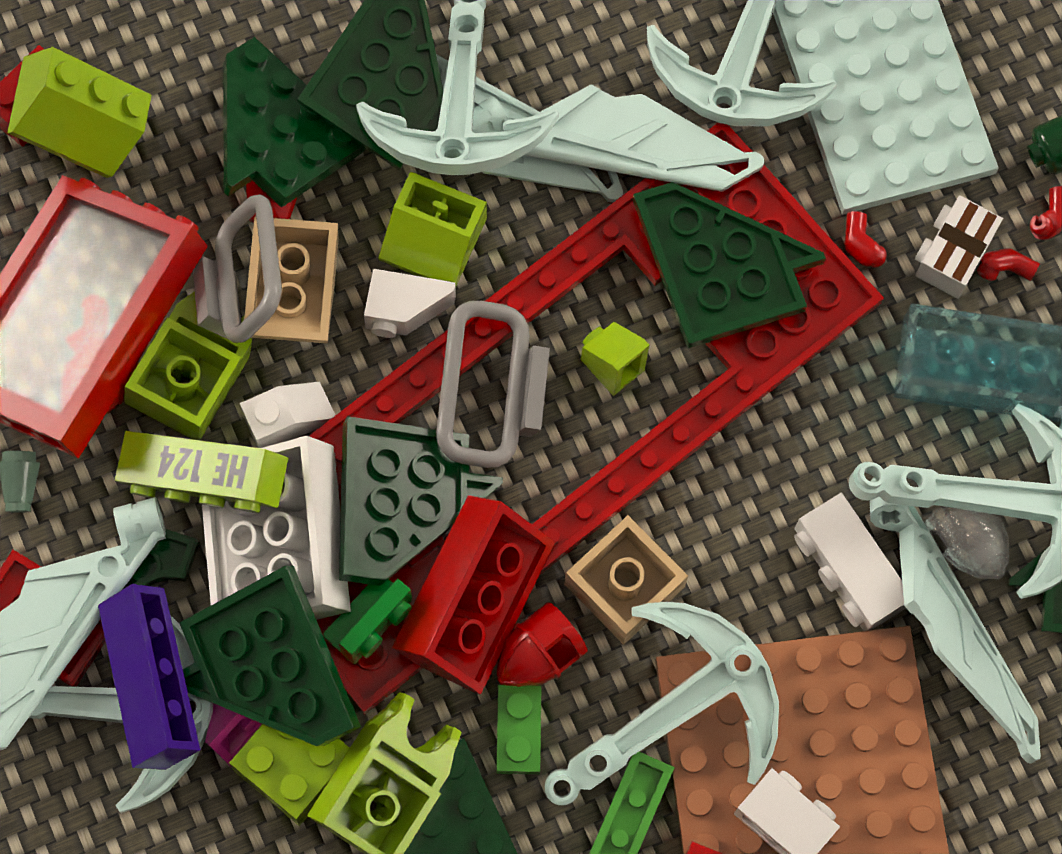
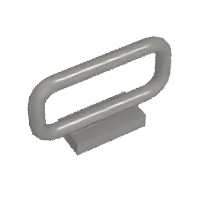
(217, 282)
(524, 389)

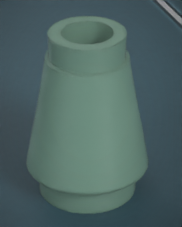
(18, 480)

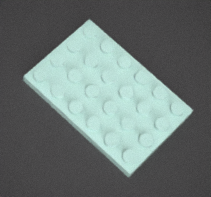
(900, 99)

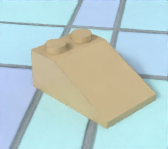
(307, 277)

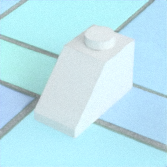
(404, 302)
(286, 413)

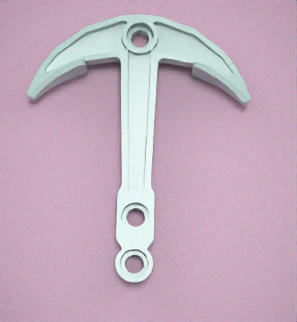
(731, 82)
(454, 146)
(986, 495)
(699, 691)
(103, 705)

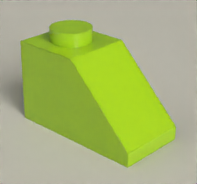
(614, 356)

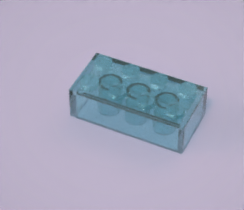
(980, 361)

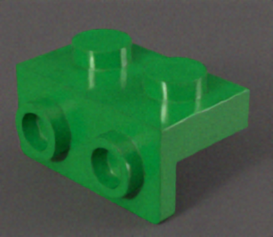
(371, 614)

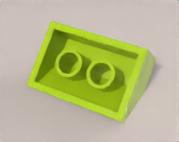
(77, 111)

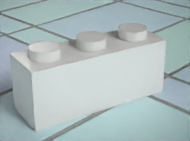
(851, 563)

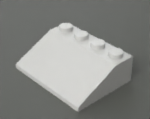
(296, 534)

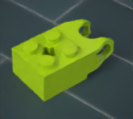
(188, 352)
(392, 774)

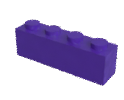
(148, 677)

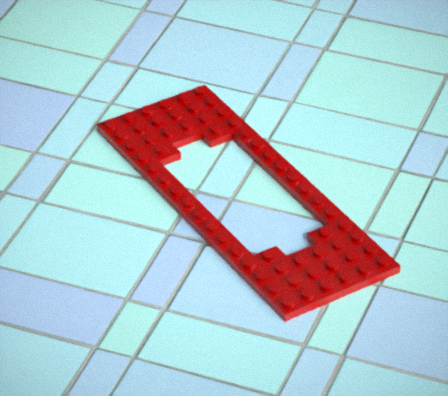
(755, 361)

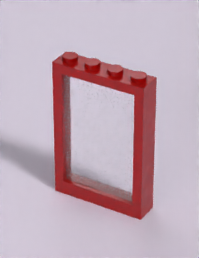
(84, 307)

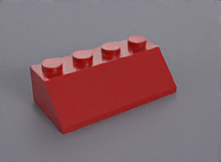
(474, 593)

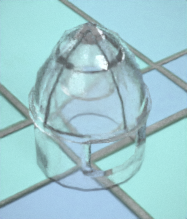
(973, 540)

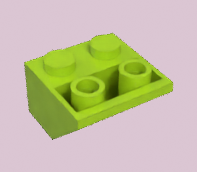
(432, 229)

